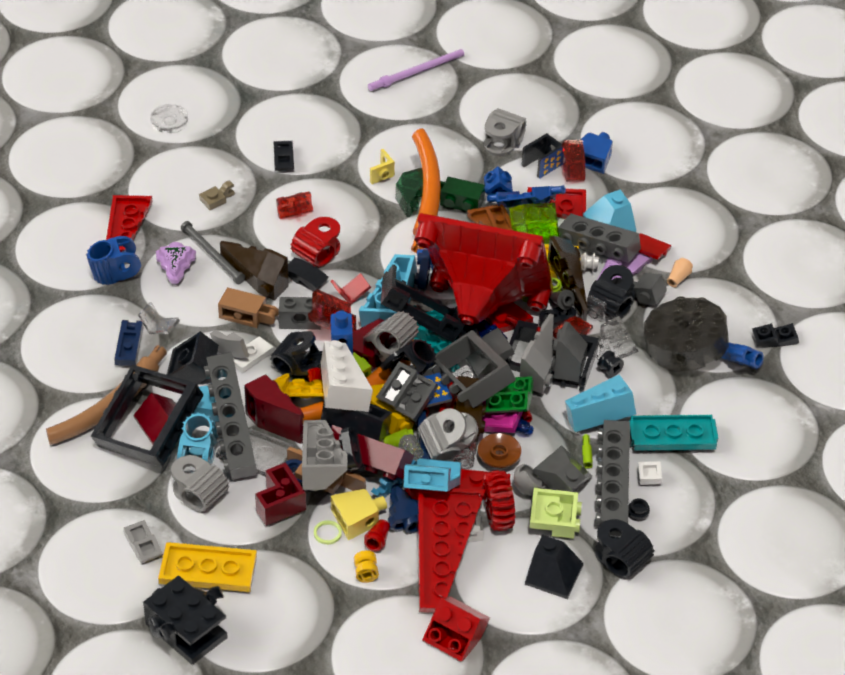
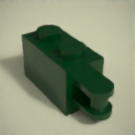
(461, 194)

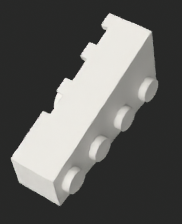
(343, 379)

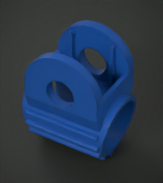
(108, 262)

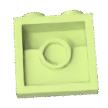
(556, 512)

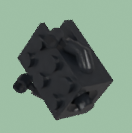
(186, 618)

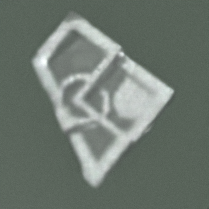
(616, 339)

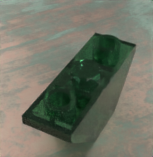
(409, 191)

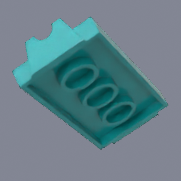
(673, 432)

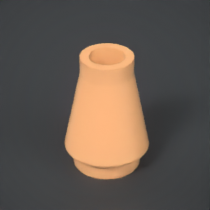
(680, 270)

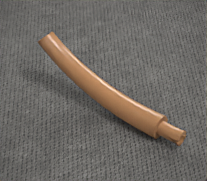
(91, 416)

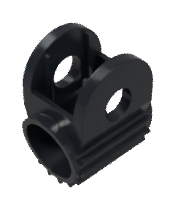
(615, 292)
(417, 352)
(293, 358)
(623, 554)

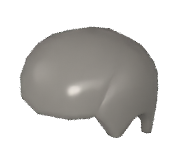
(526, 480)

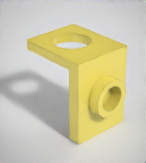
(383, 170)

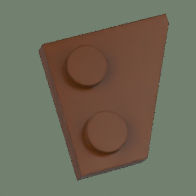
(491, 216)

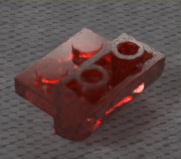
(324, 305)

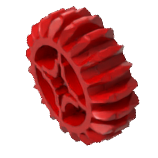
(499, 500)

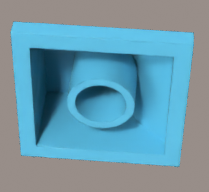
(613, 210)

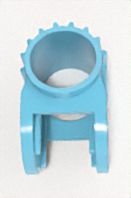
(198, 446)

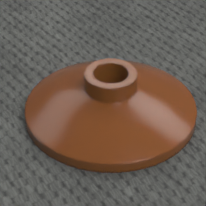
(499, 450)

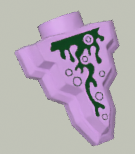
(175, 260)

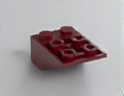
(273, 409)

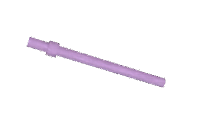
(386, 80)

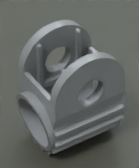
(503, 128)
(401, 326)
(445, 433)
(201, 487)

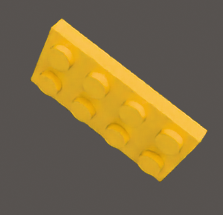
(208, 566)

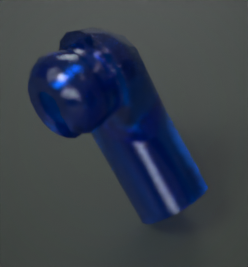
(524, 428)

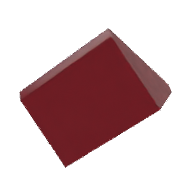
(154, 414)

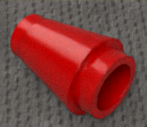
(376, 537)

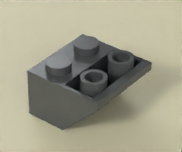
(569, 354)

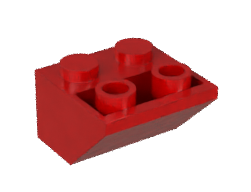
(455, 628)

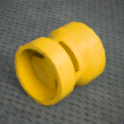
(366, 567)

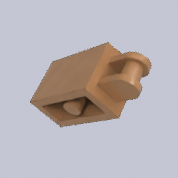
(246, 308)

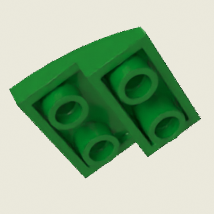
(512, 398)

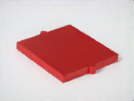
(653, 247)

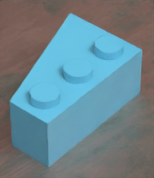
(602, 402)

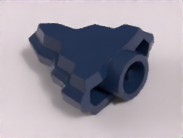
(403, 511)

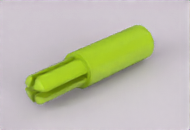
(587, 452)

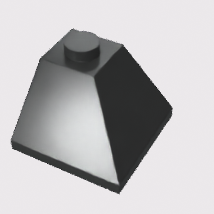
(562, 471)

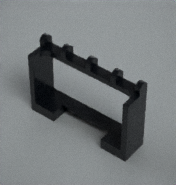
(397, 293)
(526, 332)

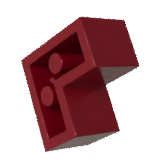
(282, 497)

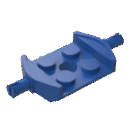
(538, 195)

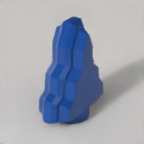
(744, 355)

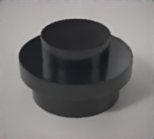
(638, 509)

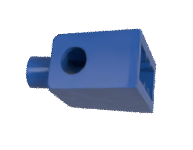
(597, 151)
(342, 328)

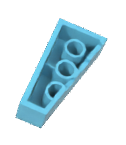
(373, 308)

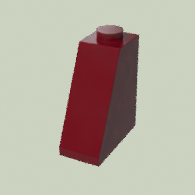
(368, 350)

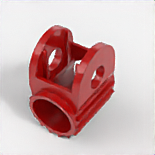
(310, 241)

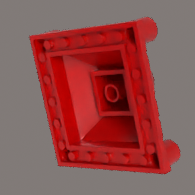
(485, 265)

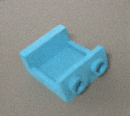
(432, 475)

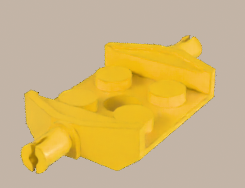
(300, 387)

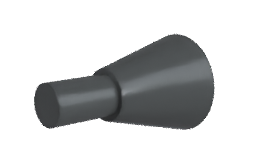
(563, 299)

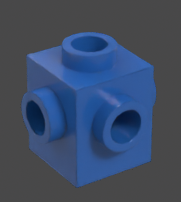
(498, 181)

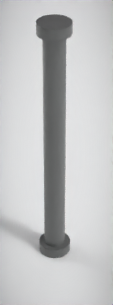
(238, 277)

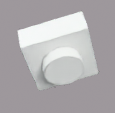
(650, 473)

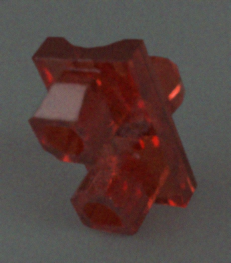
(294, 205)

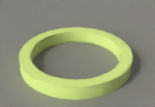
(327, 522)

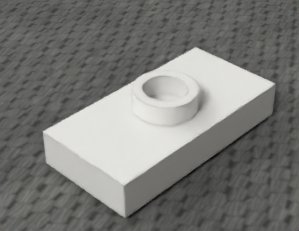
(257, 350)

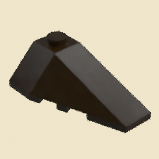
(566, 264)
(263, 270)

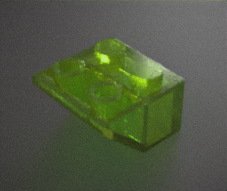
(535, 219)

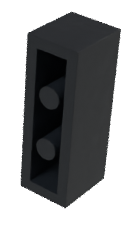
(370, 424)

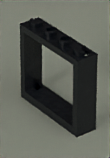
(172, 429)

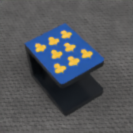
(547, 158)

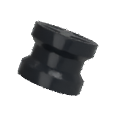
(610, 363)

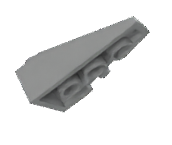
(538, 357)
(321, 456)

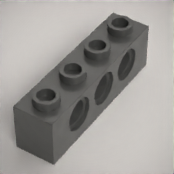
(600, 237)

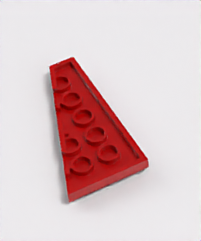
(443, 533)

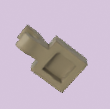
(216, 197)

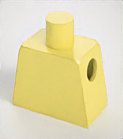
(356, 511)

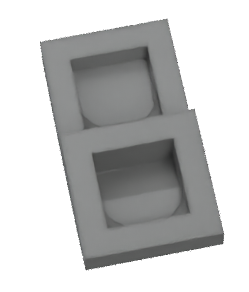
(230, 343)
(142, 541)

